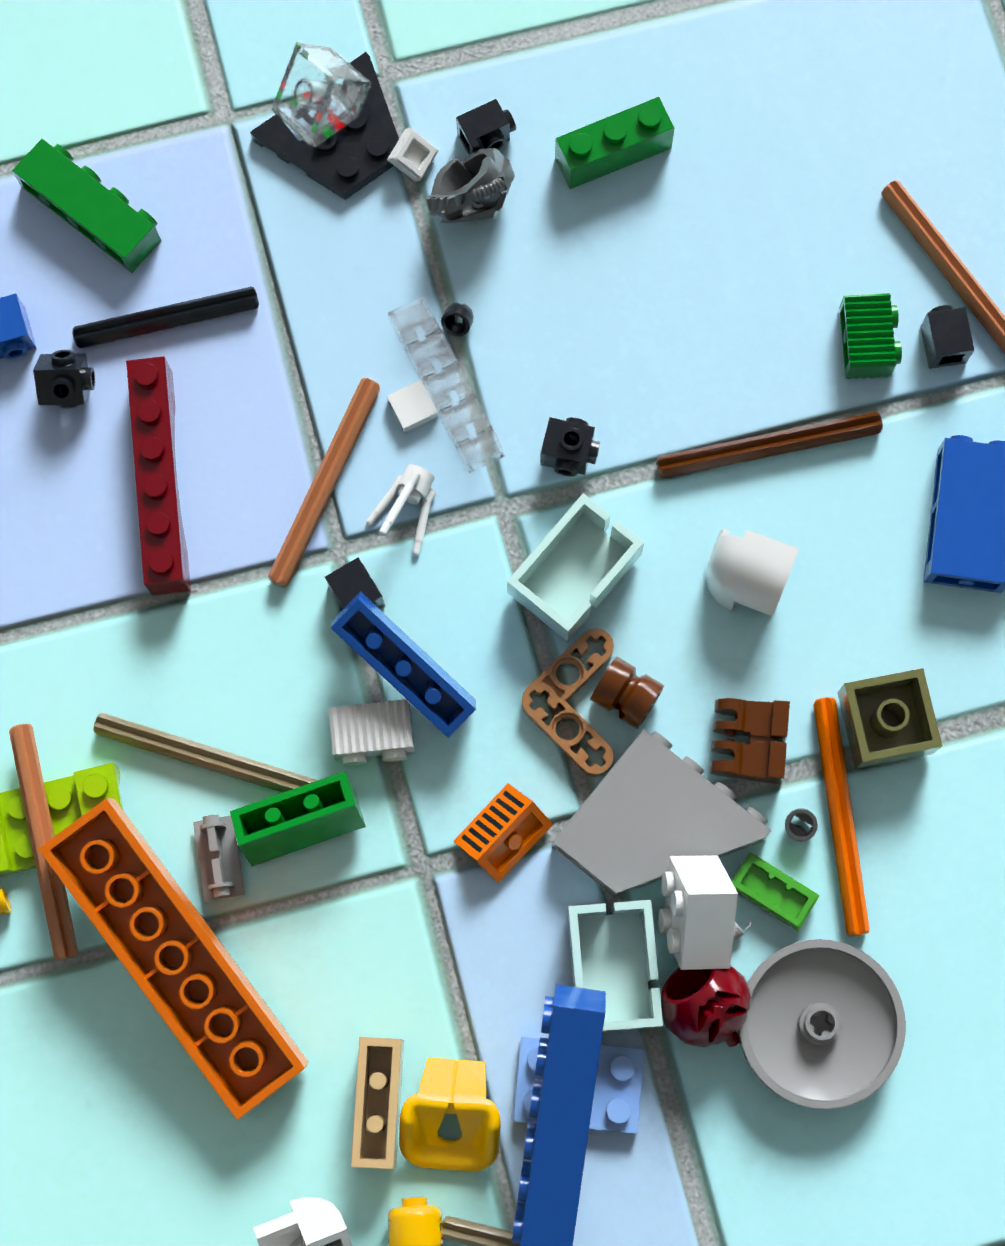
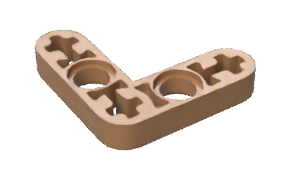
(559, 694)

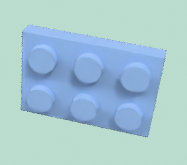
(616, 1087)

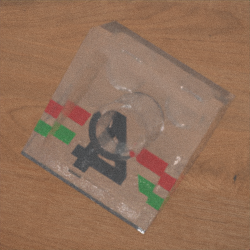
(319, 93)

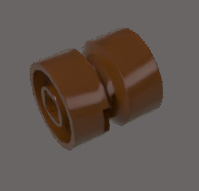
(627, 692)

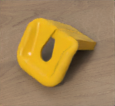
(450, 1089)

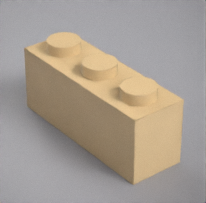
(377, 1103)

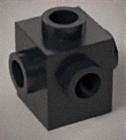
(63, 379)
(569, 446)

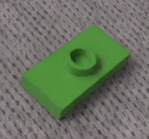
(774, 891)

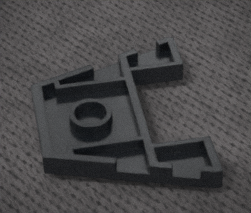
(349, 156)

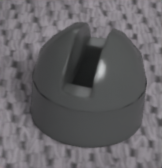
(797, 832)

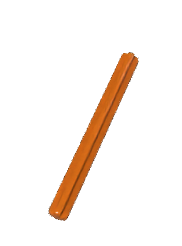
(841, 817)

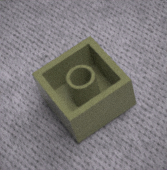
(889, 718)

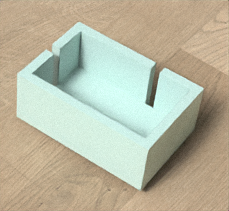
(574, 567)
(617, 957)

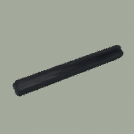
(165, 317)

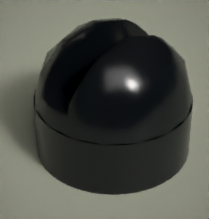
(450, 318)

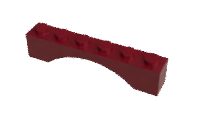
(159, 510)

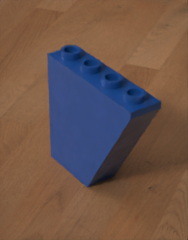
(968, 516)

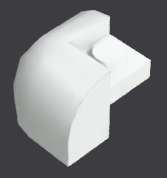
(749, 570)
(310, 1224)

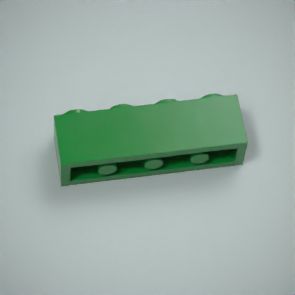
(87, 204)

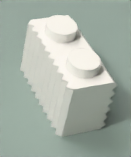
(371, 731)

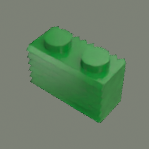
(869, 335)

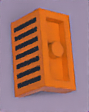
(503, 832)

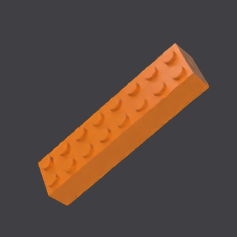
(174, 957)

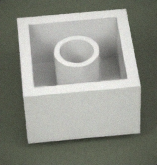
(698, 912)

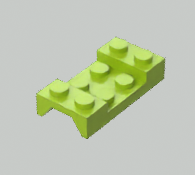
(67, 802)

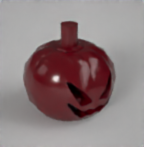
(705, 1005)

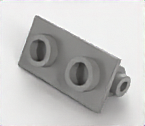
(218, 857)

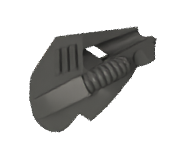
(471, 187)

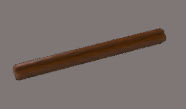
(769, 445)

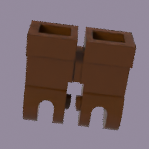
(767, 731)

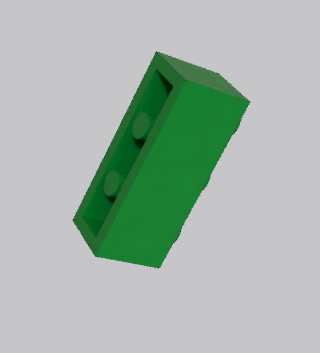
(614, 142)
(297, 819)

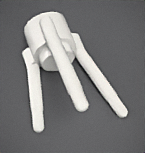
(411, 488)

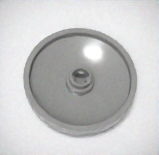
(822, 1024)

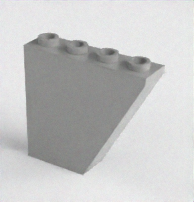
(654, 810)

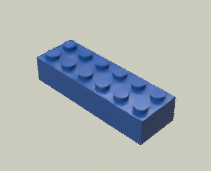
(563, 1113)

